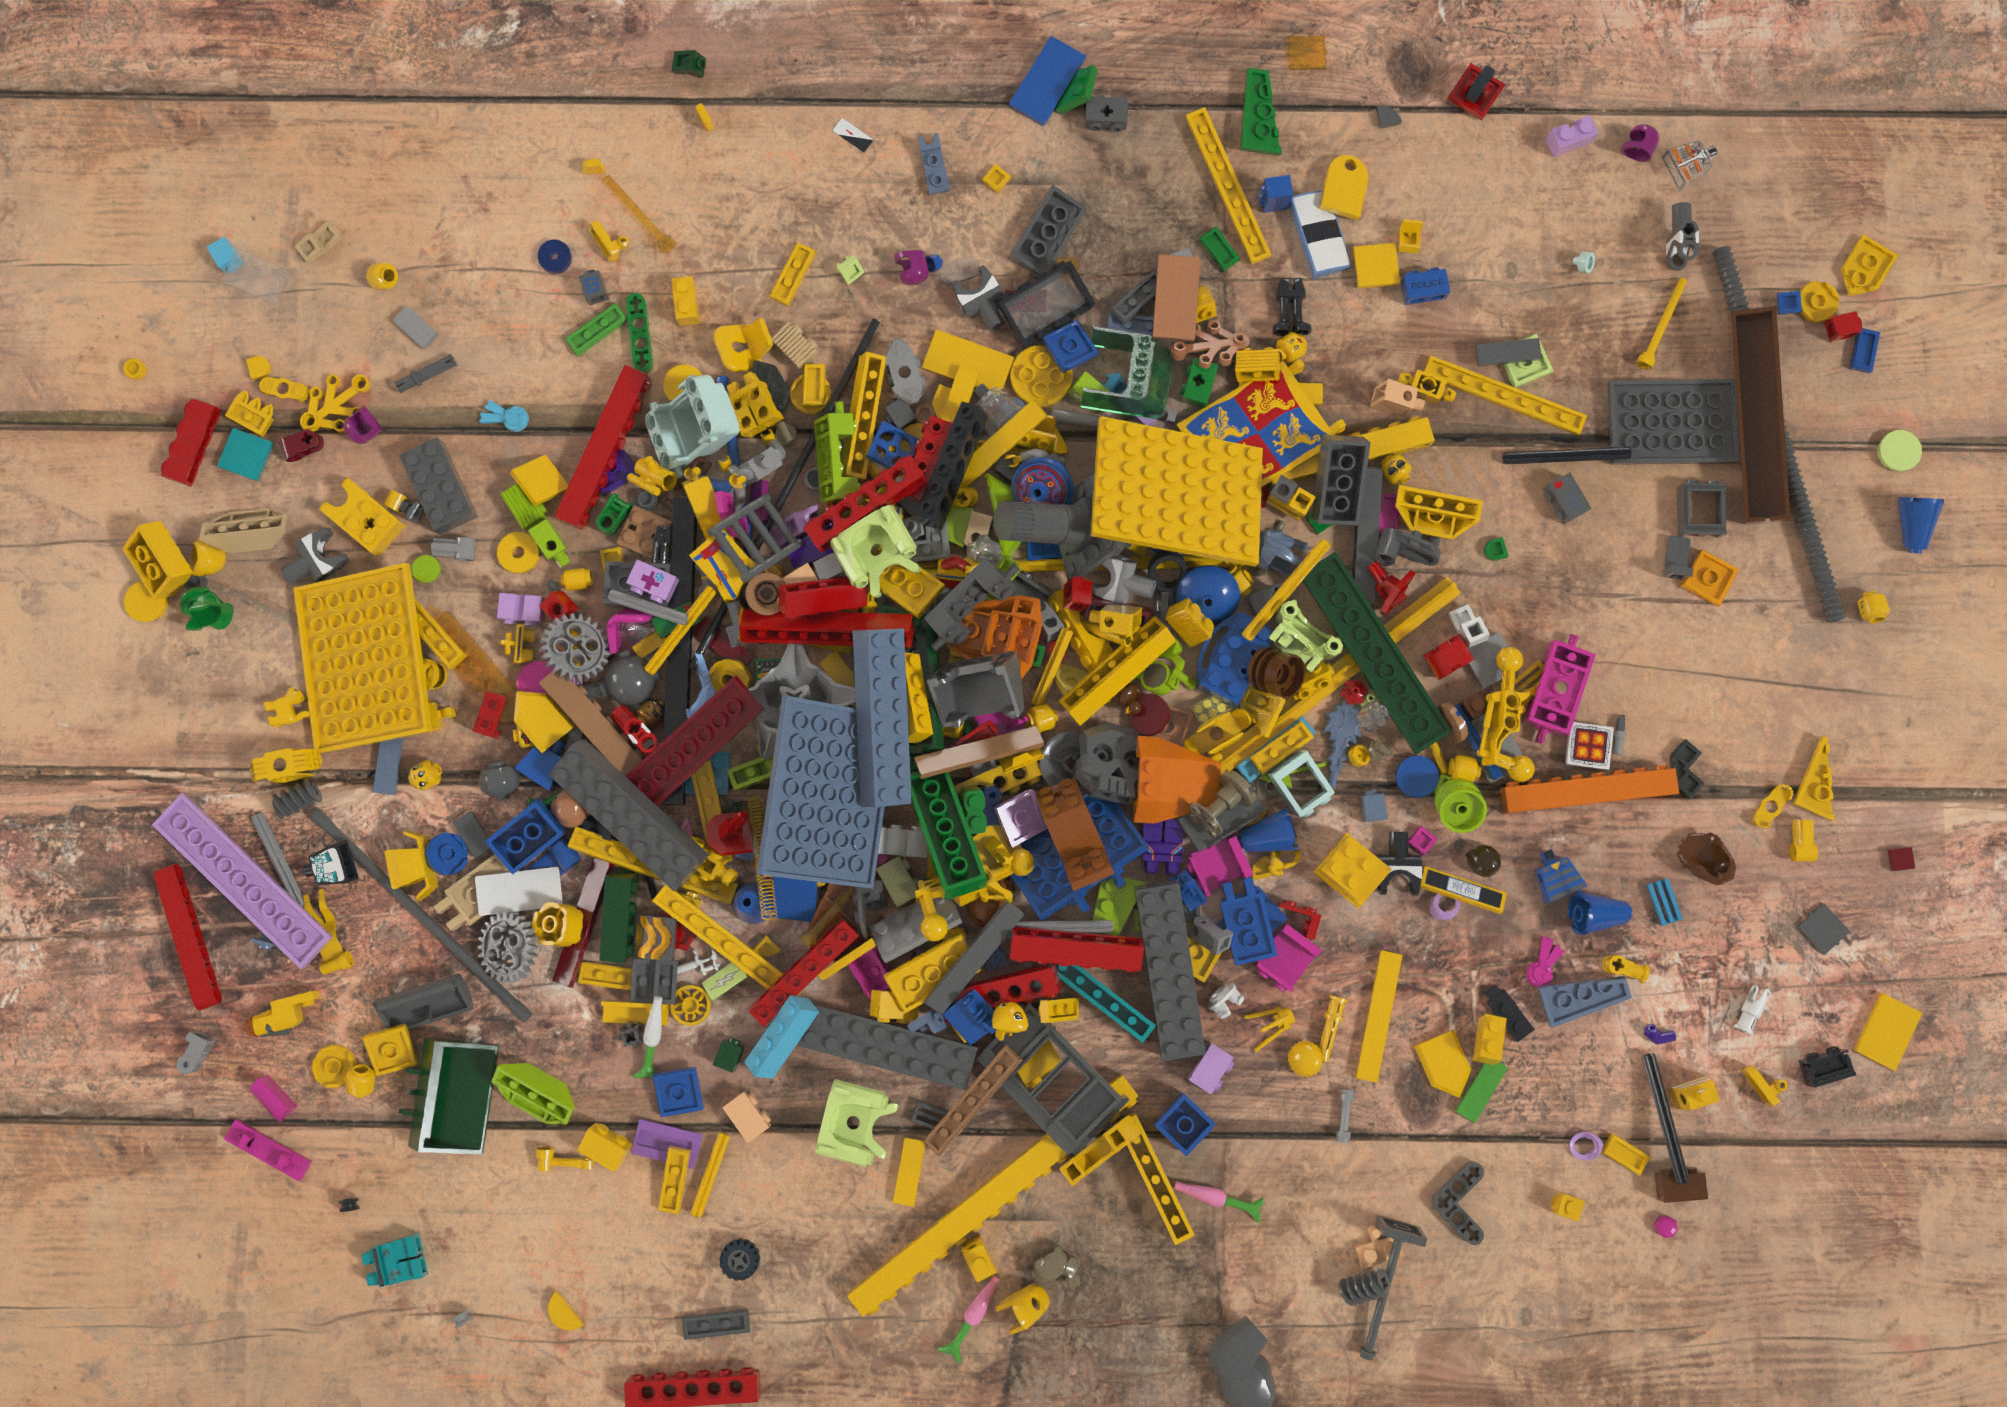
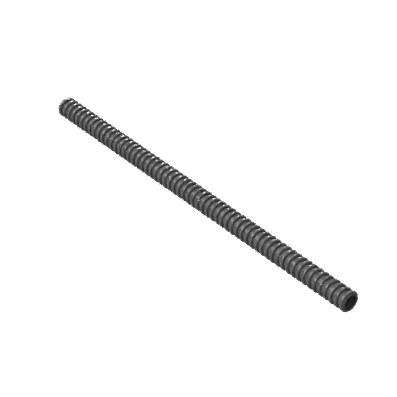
(1796, 489)

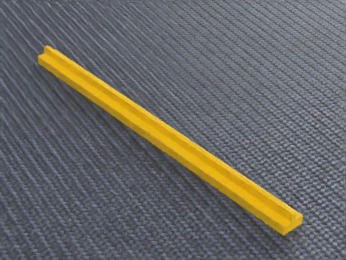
(1344, 670)

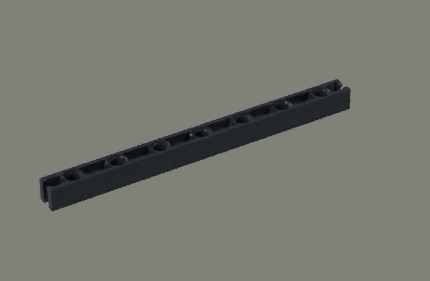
(678, 673)

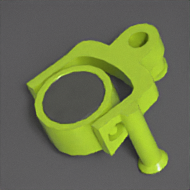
(1161, 678)

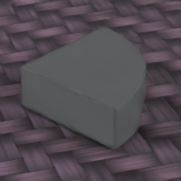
(1387, 117)

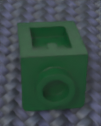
(688, 62)

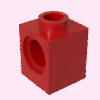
(1843, 326)
(1077, 594)
(552, 604)

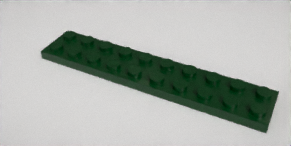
(1375, 653)

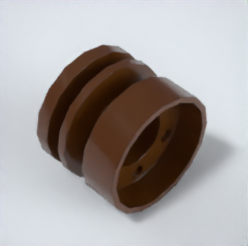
(1276, 672)

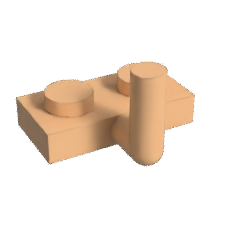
(1375, 1251)

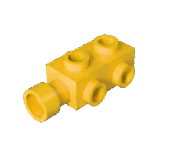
(1317, 679)
(709, 871)

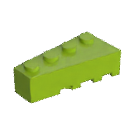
(1115, 903)

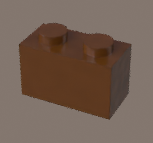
(1670, 1191)

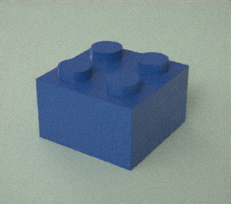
(1184, 1124)

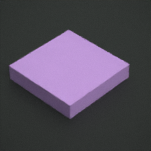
(1020, 817)

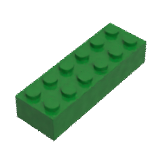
(946, 835)

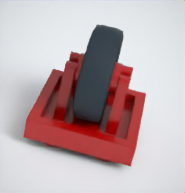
(1476, 90)

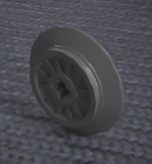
(1055, 753)

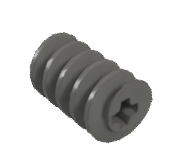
(296, 799)
(1365, 1287)

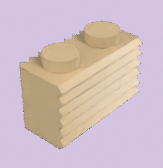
(794, 345)

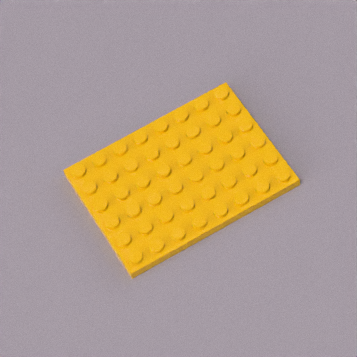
(1177, 492)
(362, 659)

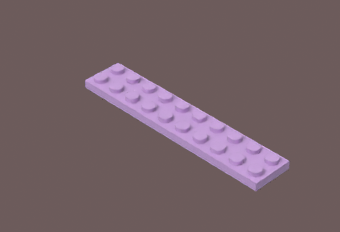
(242, 881)

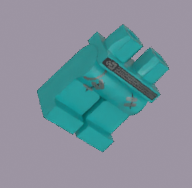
(388, 1261)

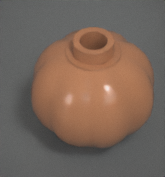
(568, 810)

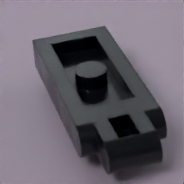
(1505, 1007)

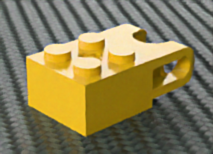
(359, 514)

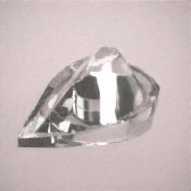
(984, 548)
(637, 631)

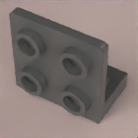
(868, 899)

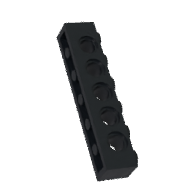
(951, 465)

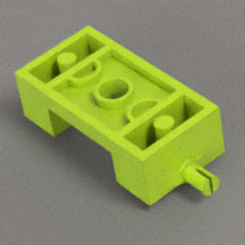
(828, 433)

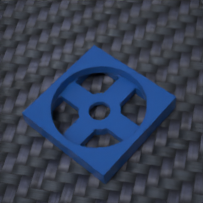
(898, 436)

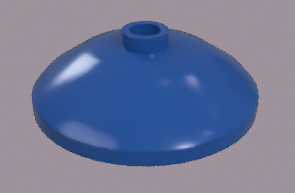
(1213, 584)

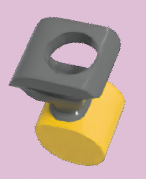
(400, 504)

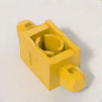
(1447, 394)

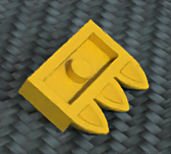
(249, 414)

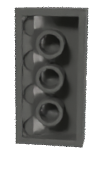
(1047, 231)

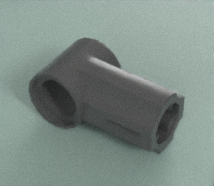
(1163, 601)

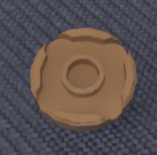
(1456, 723)

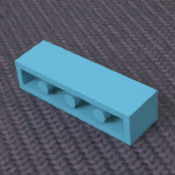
(781, 1037)

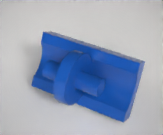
(1190, 892)

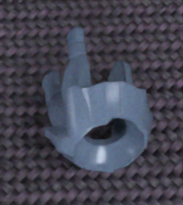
(1274, 544)

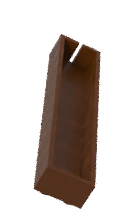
(1760, 415)

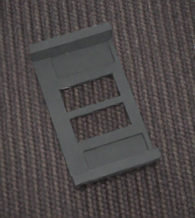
(1083, 1111)

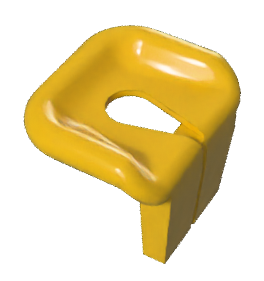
(754, 335)

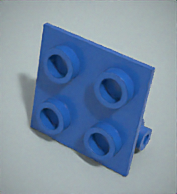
(971, 1017)

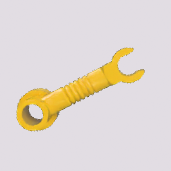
(546, 1160)

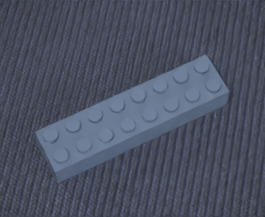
(882, 717)

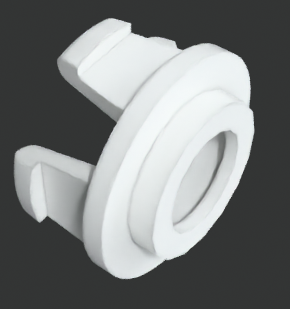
(1218, 999)

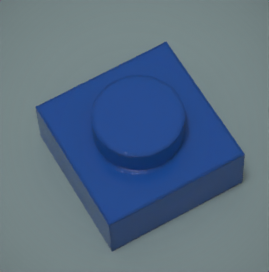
(1789, 303)

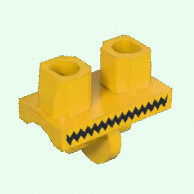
(519, 654)

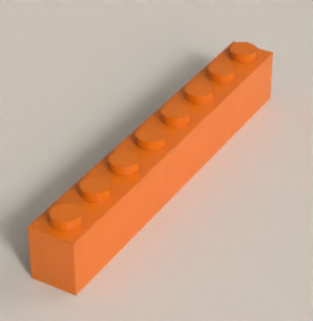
(1589, 790)

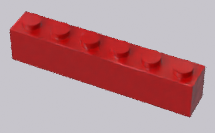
(1076, 949)

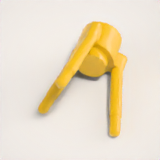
(1282, 1019)

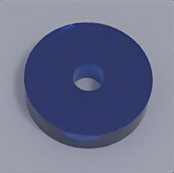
(558, 265)

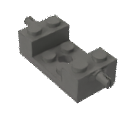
(959, 603)

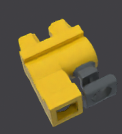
(1288, 502)

